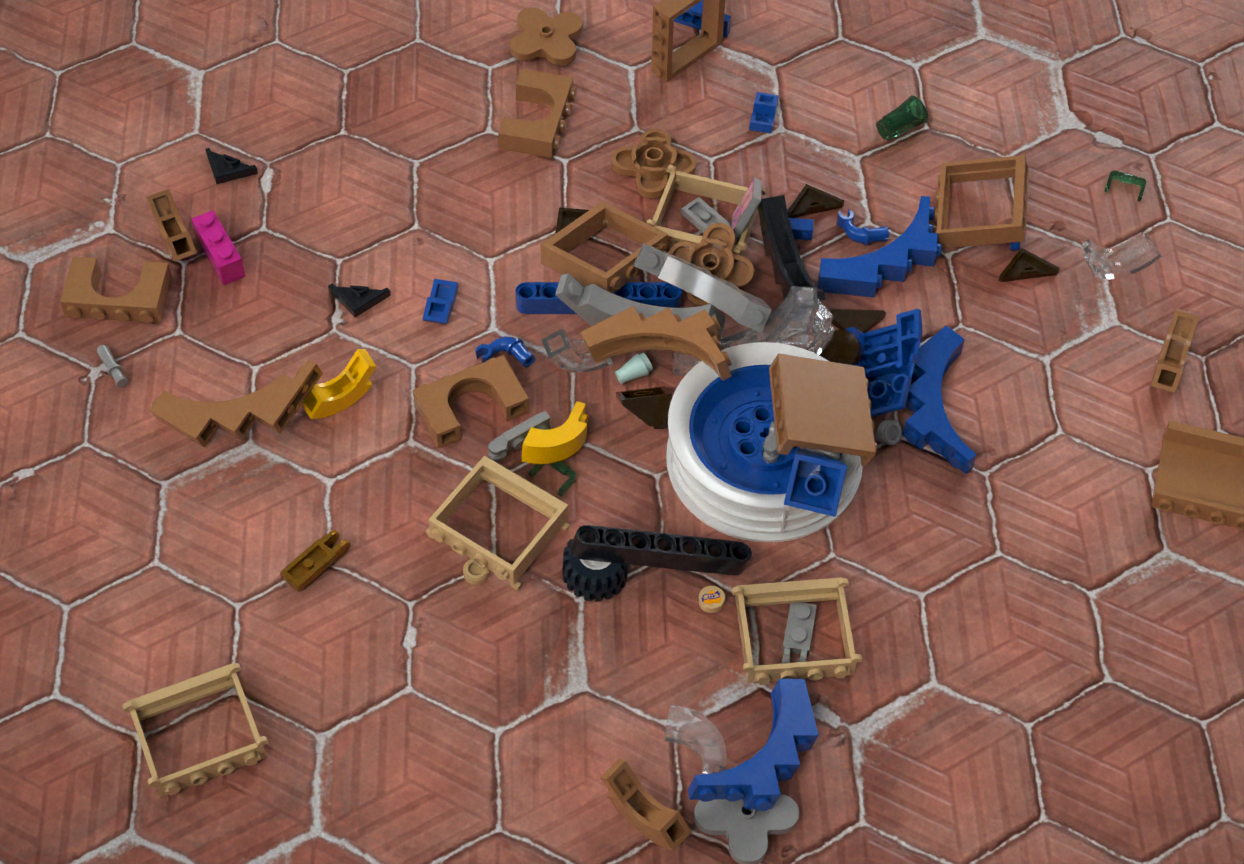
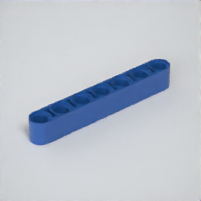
(541, 297)

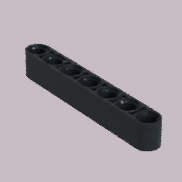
(660, 550)

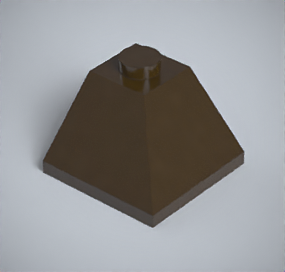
(648, 404)

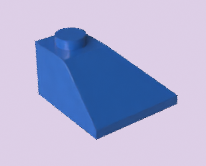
(815, 482)

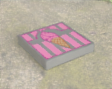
(746, 207)

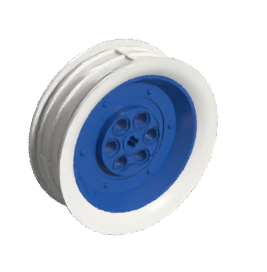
(707, 451)

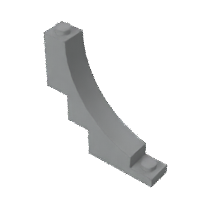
(700, 282)
(597, 304)

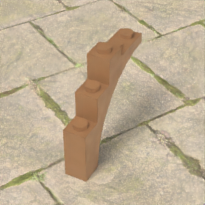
(662, 331)

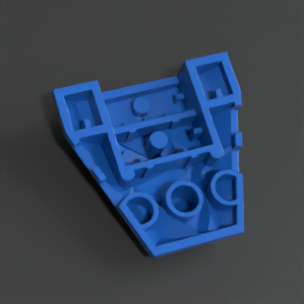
(890, 360)

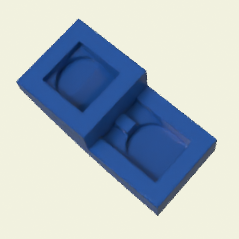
(763, 112)
(441, 301)

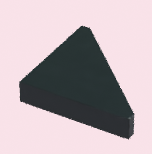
(228, 168)
(358, 298)

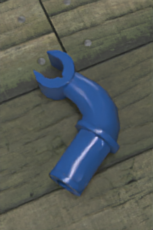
(863, 235)
(511, 345)

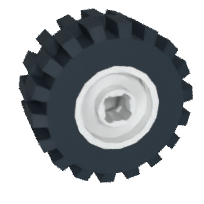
(592, 578)

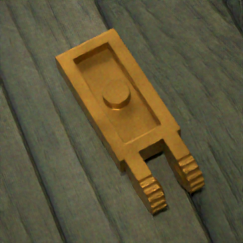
(314, 560)

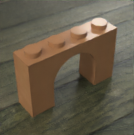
(543, 135)
(142, 304)
(491, 378)

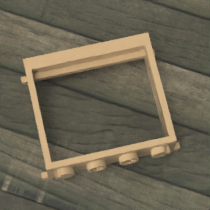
(704, 187)
(520, 489)
(789, 593)
(185, 693)

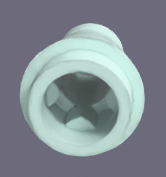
(635, 368)

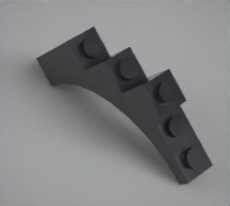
(781, 246)

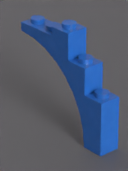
(865, 273)
(929, 422)
(778, 760)

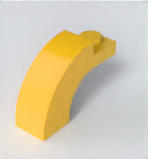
(343, 390)
(557, 443)

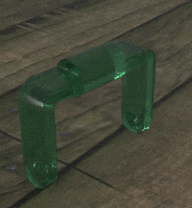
(1128, 178)
(563, 469)

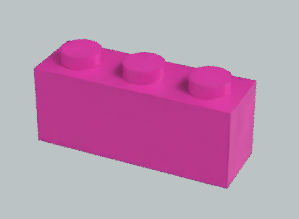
(218, 247)

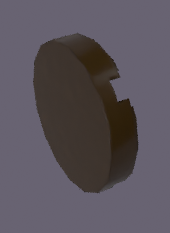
(843, 348)

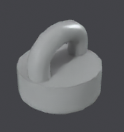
(888, 432)

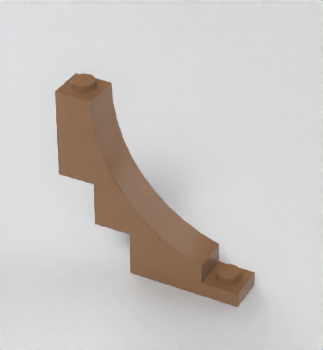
(270, 405)

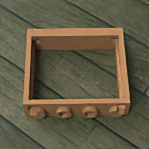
(669, 64)
(982, 170)
(557, 248)

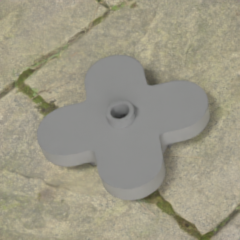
(746, 833)

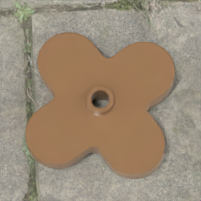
(546, 36)
(650, 161)
(716, 249)

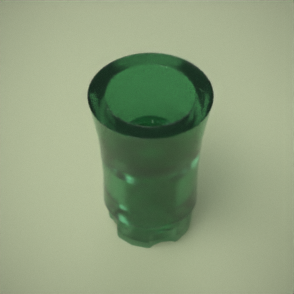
(903, 118)

